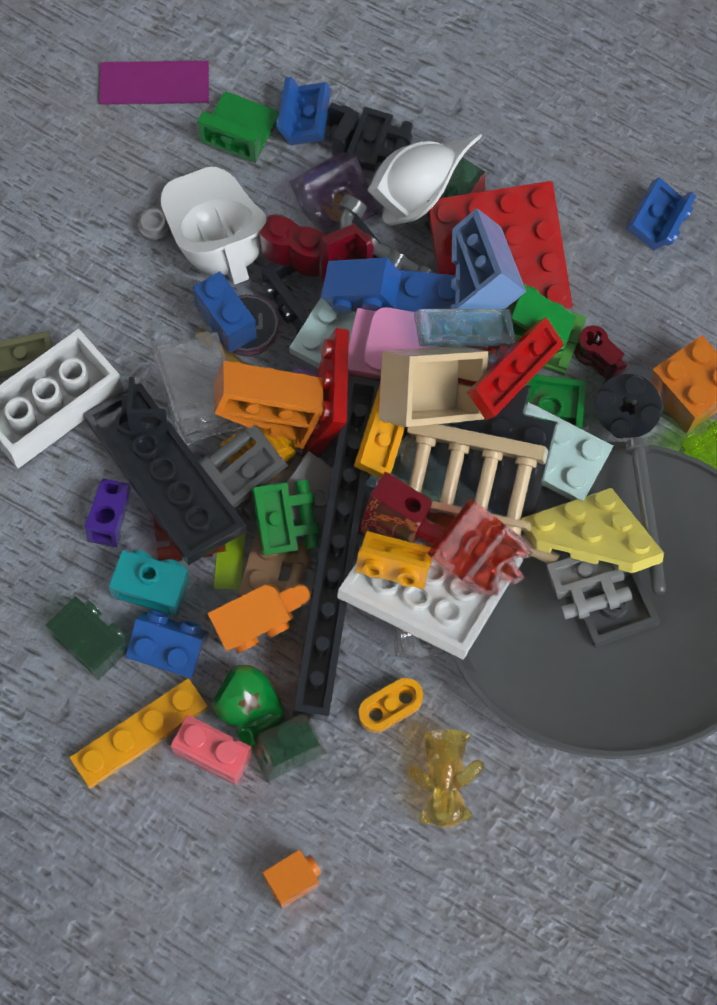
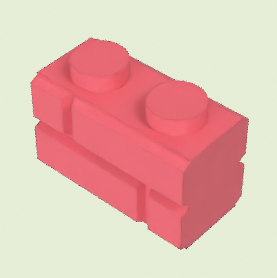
(211, 750)

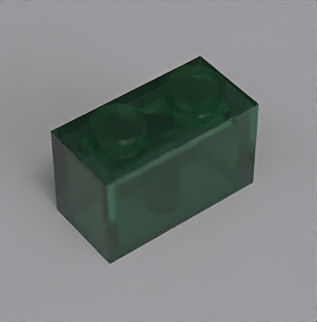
(88, 637)

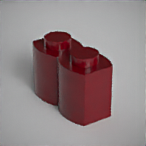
(292, 245)

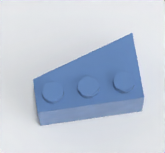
(484, 265)

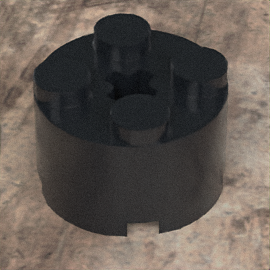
(624, 418)

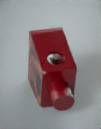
(399, 512)

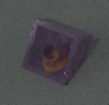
(324, 187)

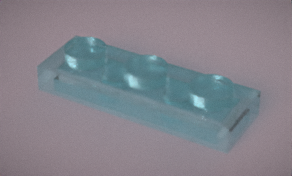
(464, 327)

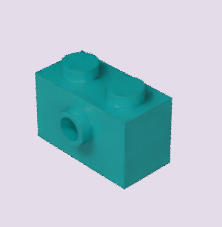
(149, 582)

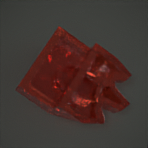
(480, 549)

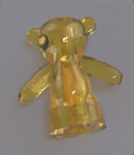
(446, 778)

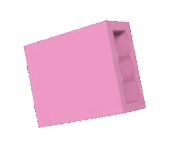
(376, 333)

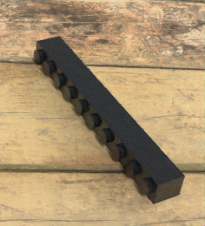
(334, 558)

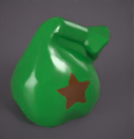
(248, 702)

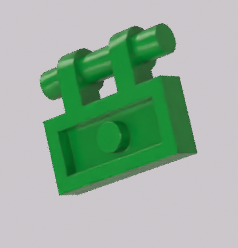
(275, 517)

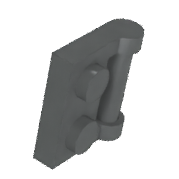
(249, 470)

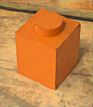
(292, 878)

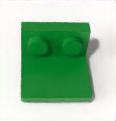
(237, 126)

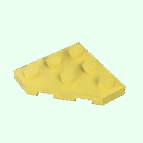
(595, 531)

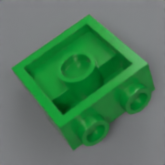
(559, 397)

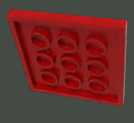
(530, 228)

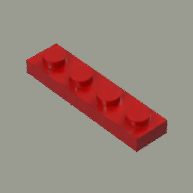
(515, 368)

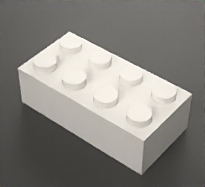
(52, 395)

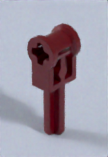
(600, 354)

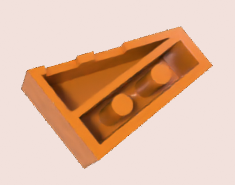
(269, 398)

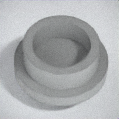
(153, 224)

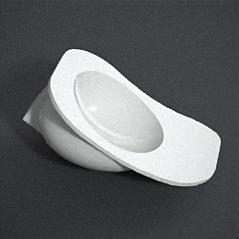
(415, 176)
(214, 222)

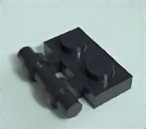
(371, 136)

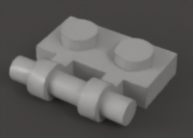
(574, 577)

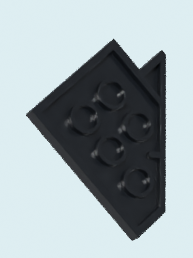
(509, 424)

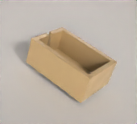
(424, 388)

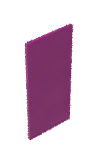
(154, 82)

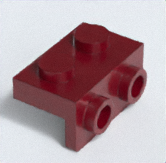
(345, 244)

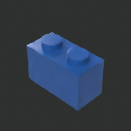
(361, 284)
(224, 312)

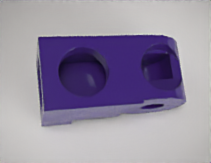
(108, 513)

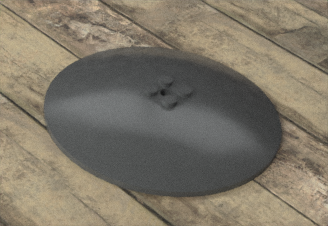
(623, 678)

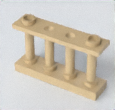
(493, 449)

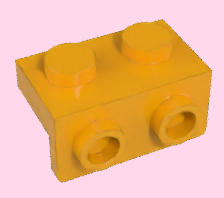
(394, 560)

